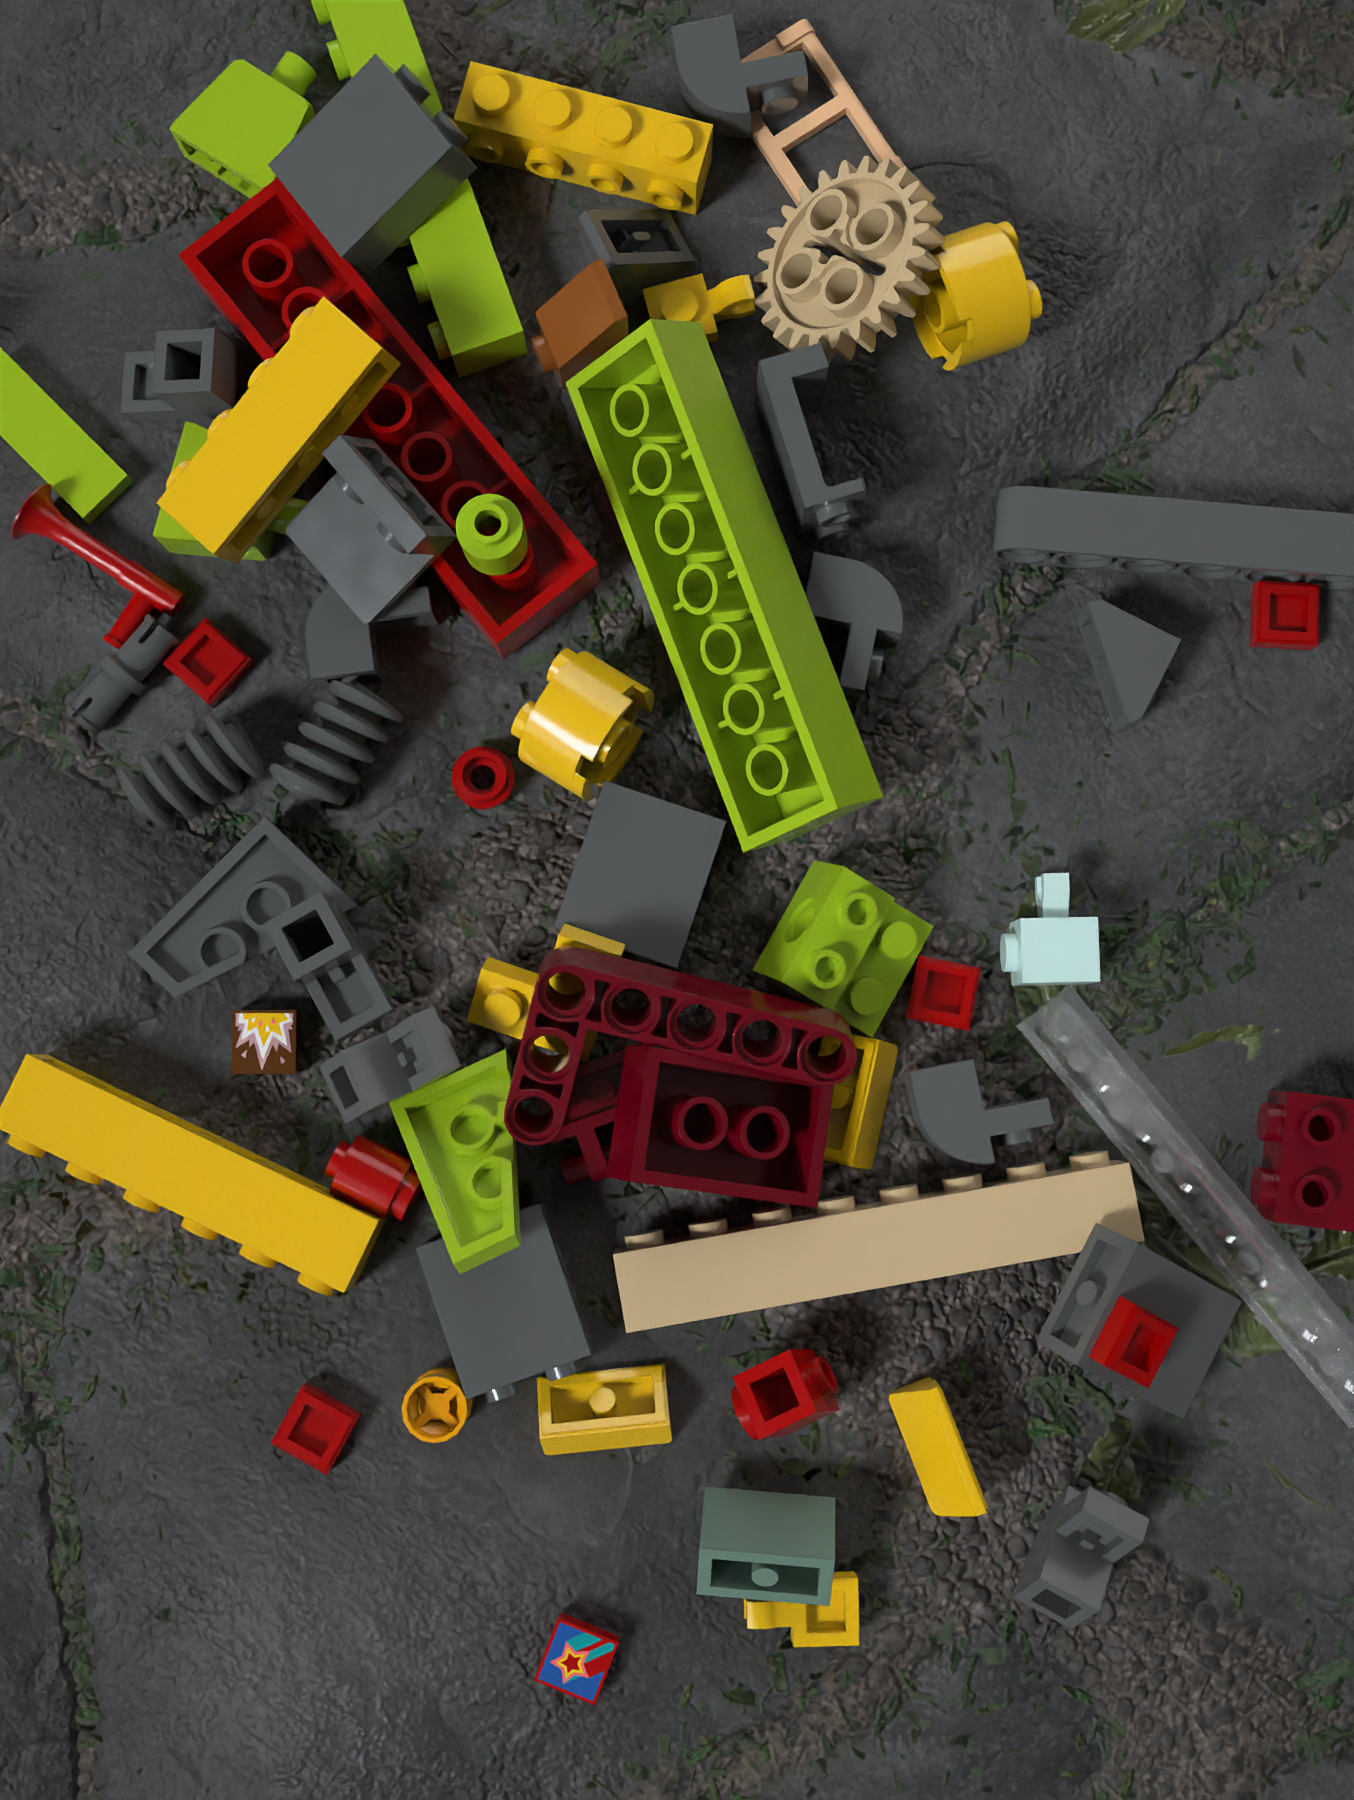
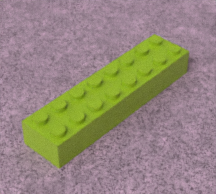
(722, 585)

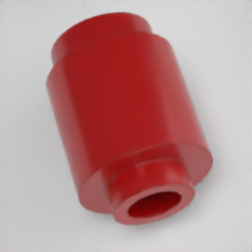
(373, 1178)

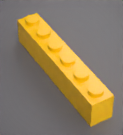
(188, 1172)

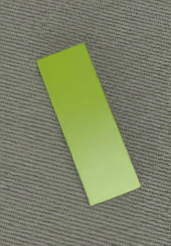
(56, 444)

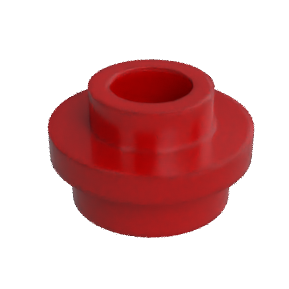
(469, 764)

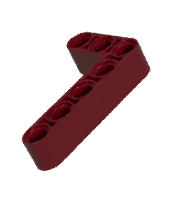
(659, 1024)

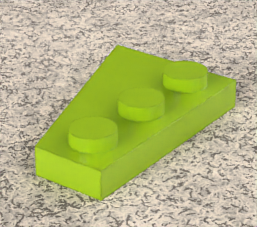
(466, 1159)

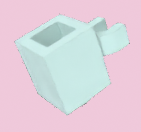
(1053, 946)

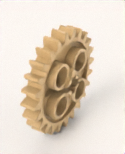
(861, 216)

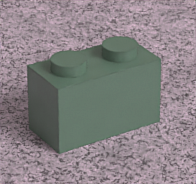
(767, 1546)

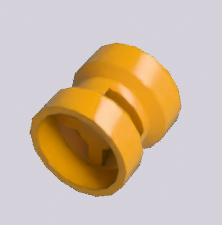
(429, 1413)

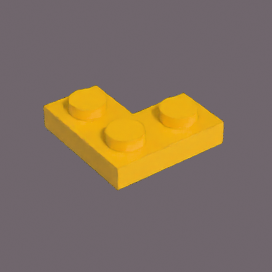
(507, 990)

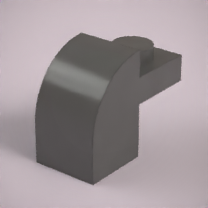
(725, 90)
(184, 378)
(859, 605)
(348, 649)
(331, 963)
(391, 1065)
(952, 1116)
(1076, 1552)

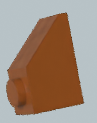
(579, 323)

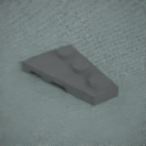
(225, 912)

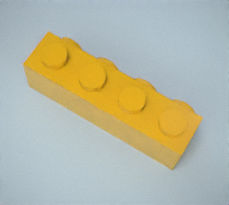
(584, 138)
(277, 431)

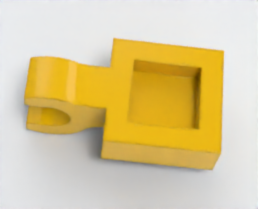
(690, 301)
(813, 1623)

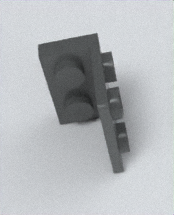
(368, 528)

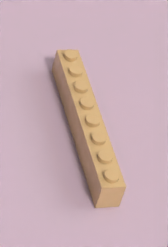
(874, 1243)

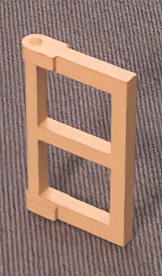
(845, 102)

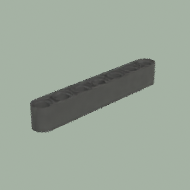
(1174, 537)

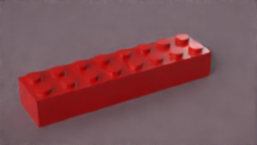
(275, 263)

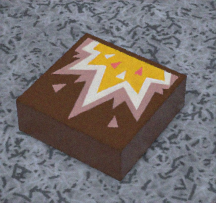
(266, 1041)

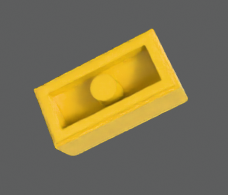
(859, 1101)
(604, 1410)
(937, 1450)

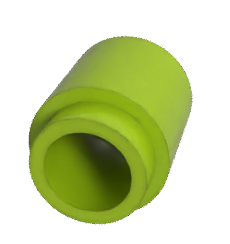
(493, 553)

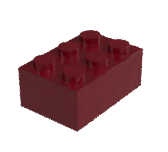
(718, 1128)

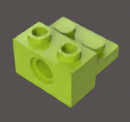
(843, 946)

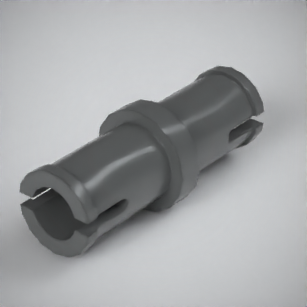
(122, 674)

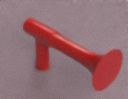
(42, 518)

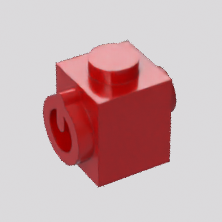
(784, 1394)

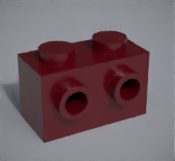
(1306, 1161)

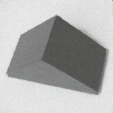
(635, 245)
(1126, 659)

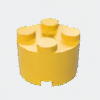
(976, 297)
(582, 723)

